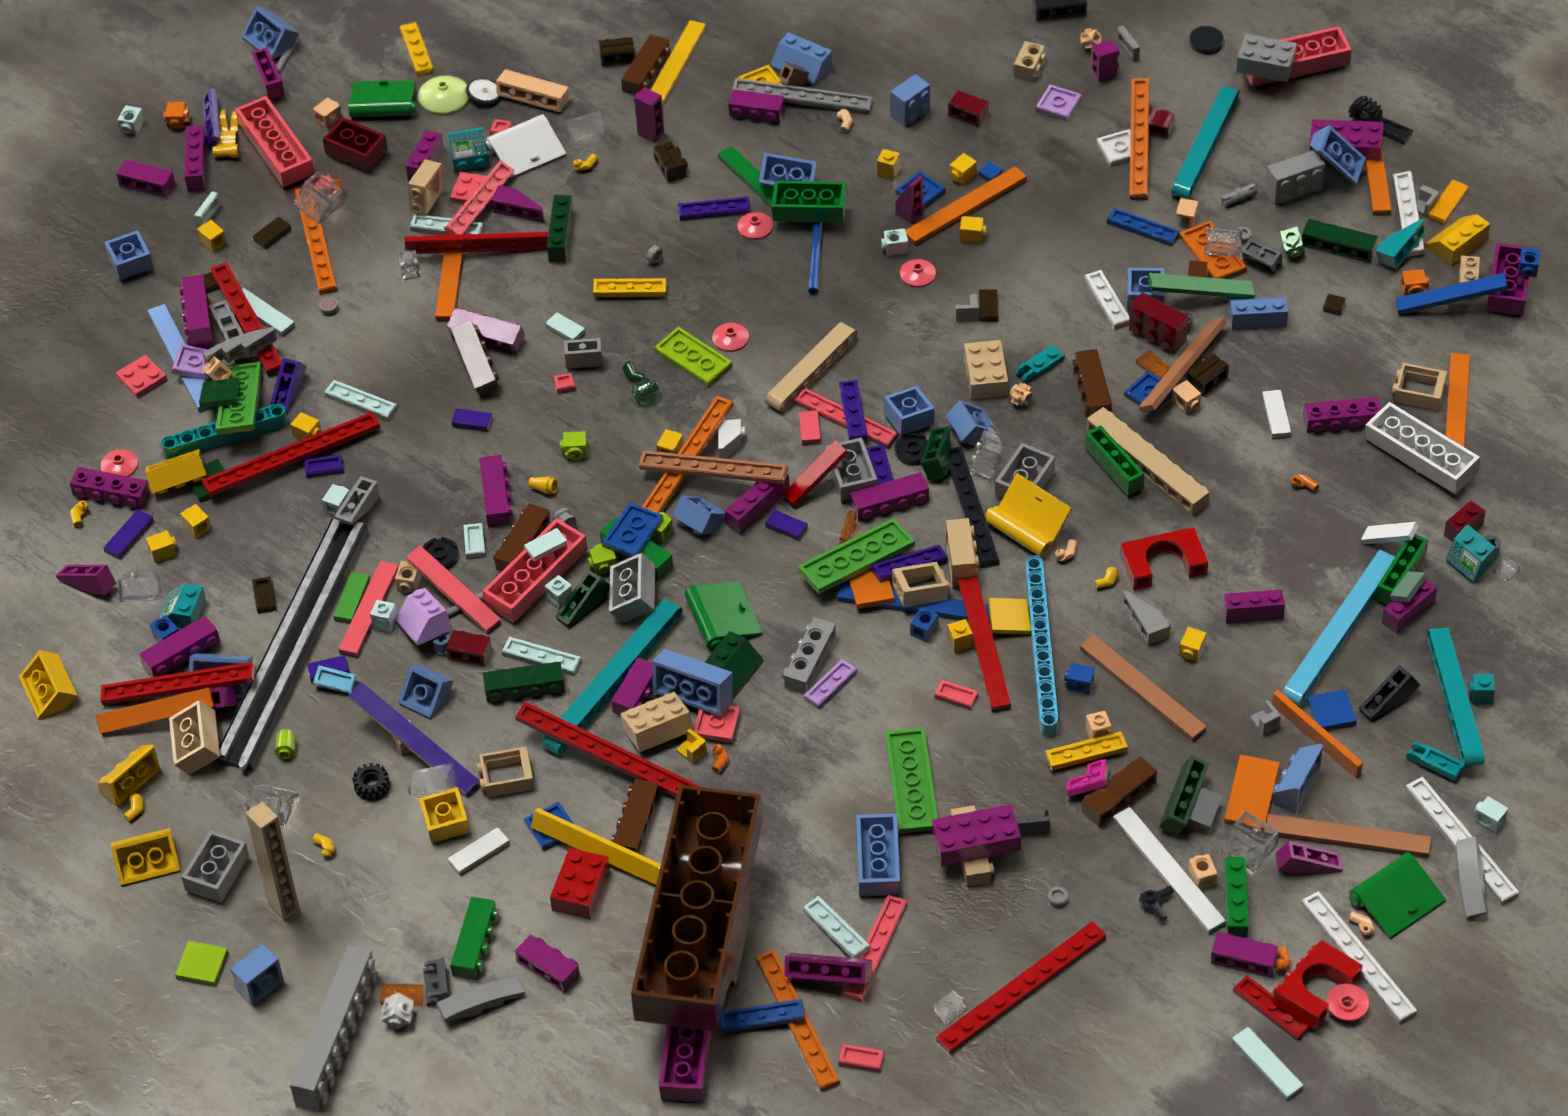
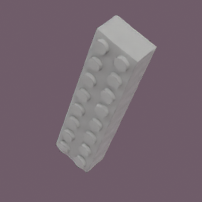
(333, 1029)

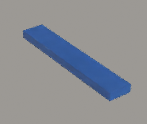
(1451, 293)

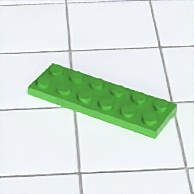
(241, 416)
(856, 555)
(911, 779)

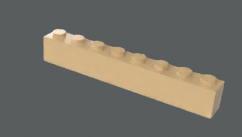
(1156, 466)
(272, 860)

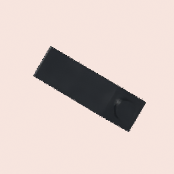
(1059, 9)
(1390, 693)

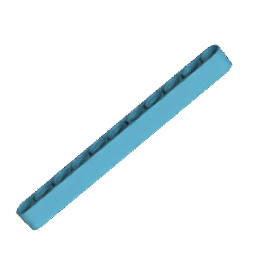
(1337, 630)
(1041, 646)

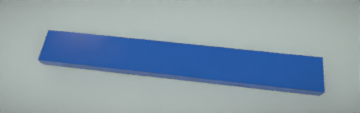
(948, 609)

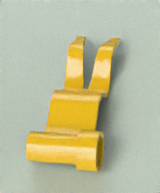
(226, 143)

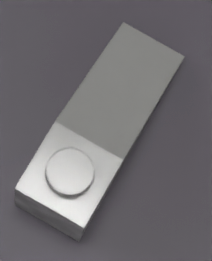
(358, 501)
(1146, 618)

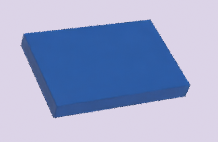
(632, 530)

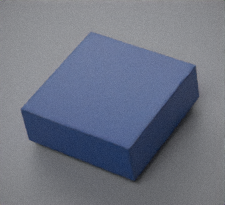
(990, 171)

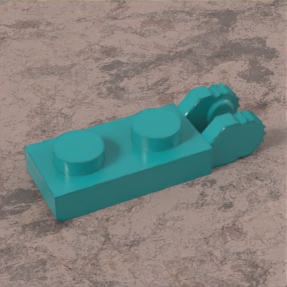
(1040, 363)
(1435, 760)

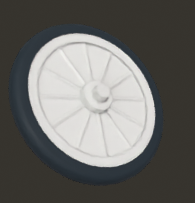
(482, 91)

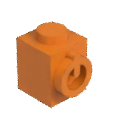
(176, 115)
(1413, 282)

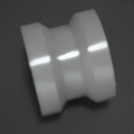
(565, 516)

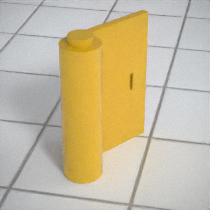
(1027, 518)

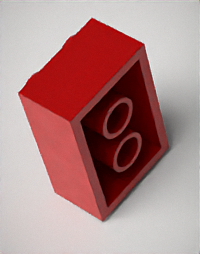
(579, 883)

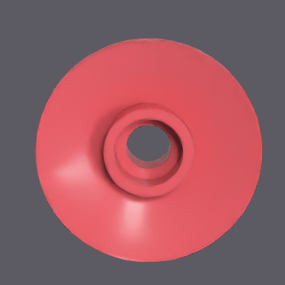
(755, 225)
(917, 273)
(730, 337)
(120, 462)
(1347, 995)

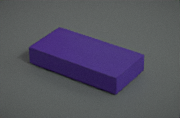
(472, 419)
(323, 466)
(786, 524)
(337, 663)

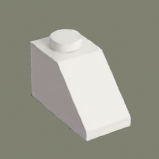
(730, 437)

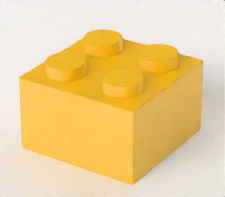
(444, 815)

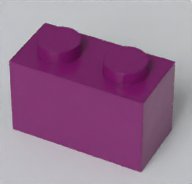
(1104, 60)

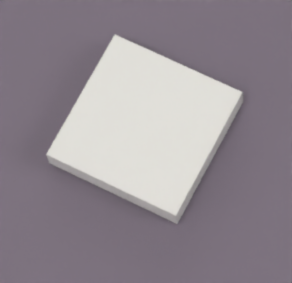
(1116, 147)

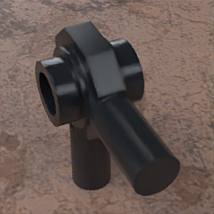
(1151, 900)

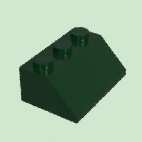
(737, 656)

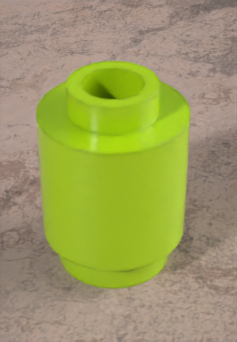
(285, 744)

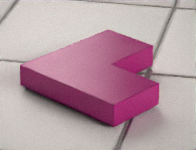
(1095, 778)

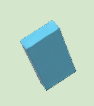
(334, 680)

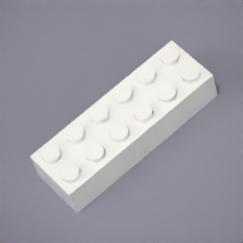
(1422, 448)

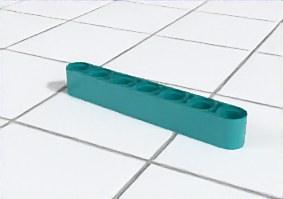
(206, 437)

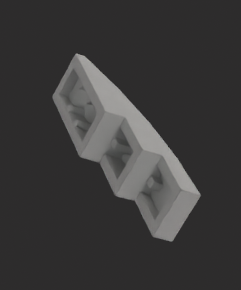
(226, 322)
(244, 344)
(1471, 877)
(474, 1000)

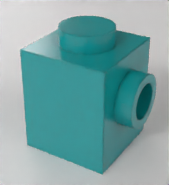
(1482, 688)

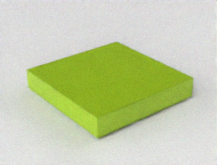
(201, 963)

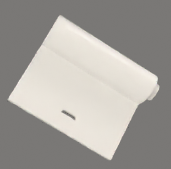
(526, 145)

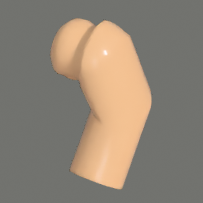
(847, 120)
(1064, 555)
(1365, 923)

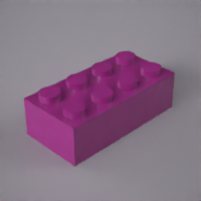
(1362, 135)
(1514, 299)
(196, 312)
(976, 834)
(684, 1064)

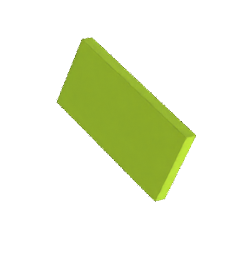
(693, 356)

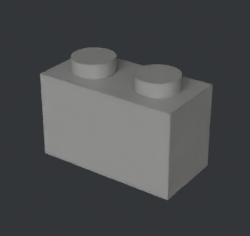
(583, 353)

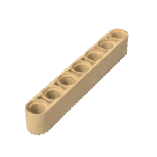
(811, 366)

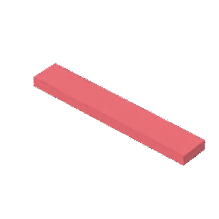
(479, 199)
(834, 412)
(453, 589)
(361, 621)
(878, 940)

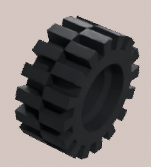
(1363, 104)
(369, 772)

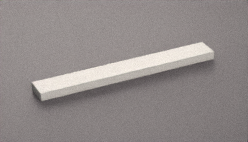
(1453, 831)
(1169, 870)
(1350, 945)

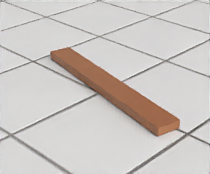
(1182, 365)
(713, 467)
(1143, 688)
(1350, 835)

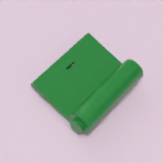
(382, 98)
(720, 610)
(1394, 891)

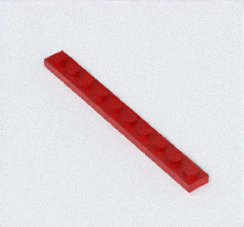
(290, 454)
(600, 749)
(1020, 987)

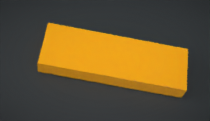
(1448, 201)

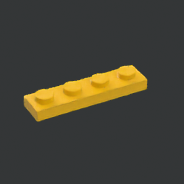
(416, 49)
(629, 288)
(1086, 751)

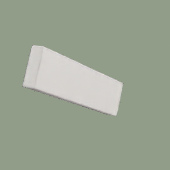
(1107, 299)

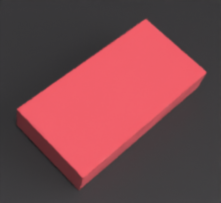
(809, 427)
(956, 694)
(861, 1058)

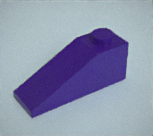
(288, 382)

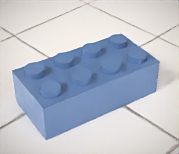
(692, 681)
(878, 854)

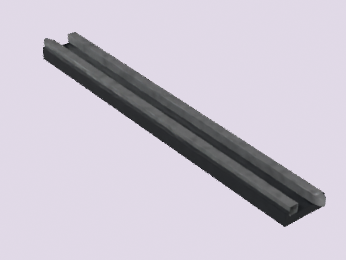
(291, 645)

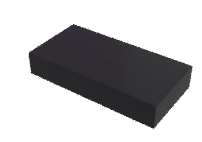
(1396, 131)

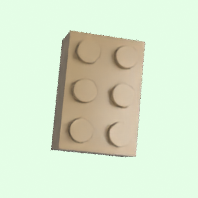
(986, 369)
(961, 550)
(656, 721)
(194, 737)

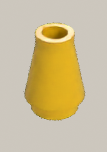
(544, 484)

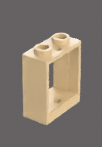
(425, 187)
(1422, 375)
(921, 594)
(505, 758)

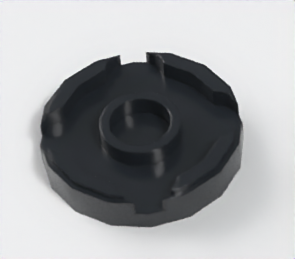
(1206, 39)
(910, 448)
(443, 550)

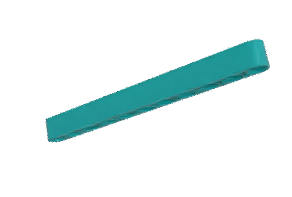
(614, 673)

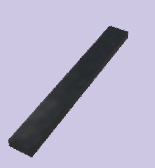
(971, 507)

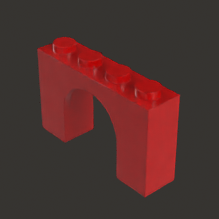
(1181, 543)
(1320, 961)

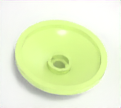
(443, 95)

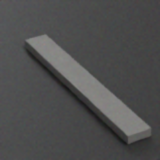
(808, 96)

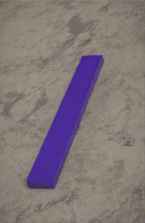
(410, 735)

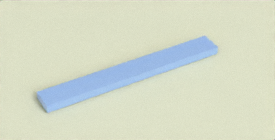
(172, 339)

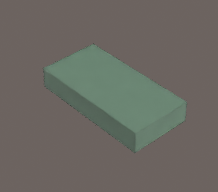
(1408, 586)

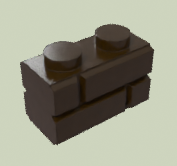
(617, 50)
(670, 161)
(1208, 373)

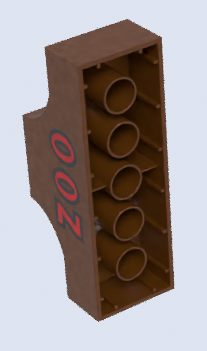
(698, 909)

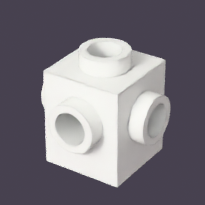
(397, 1010)

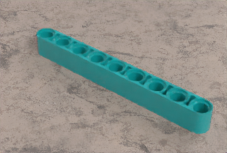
(1205, 142)
(1455, 697)

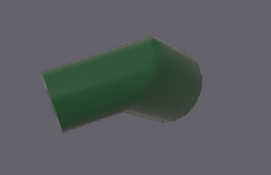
(630, 372)

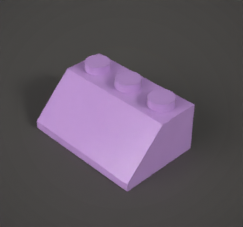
(423, 617)

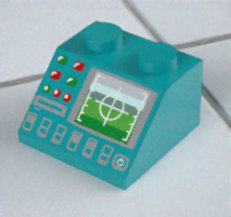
(468, 149)
(1471, 554)
(184, 604)

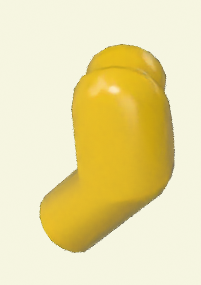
(586, 165)
(77, 512)
(1109, 579)
(136, 807)

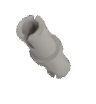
(1239, 194)

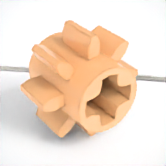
(1090, 38)
(1021, 394)

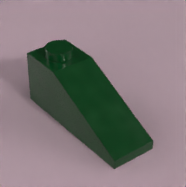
(937, 454)
(584, 598)

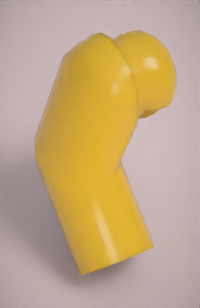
(325, 842)

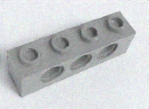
(809, 655)

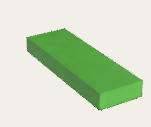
(351, 597)

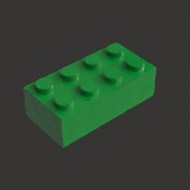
(809, 201)

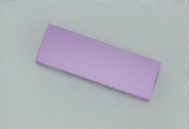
(830, 684)

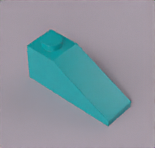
(1400, 244)

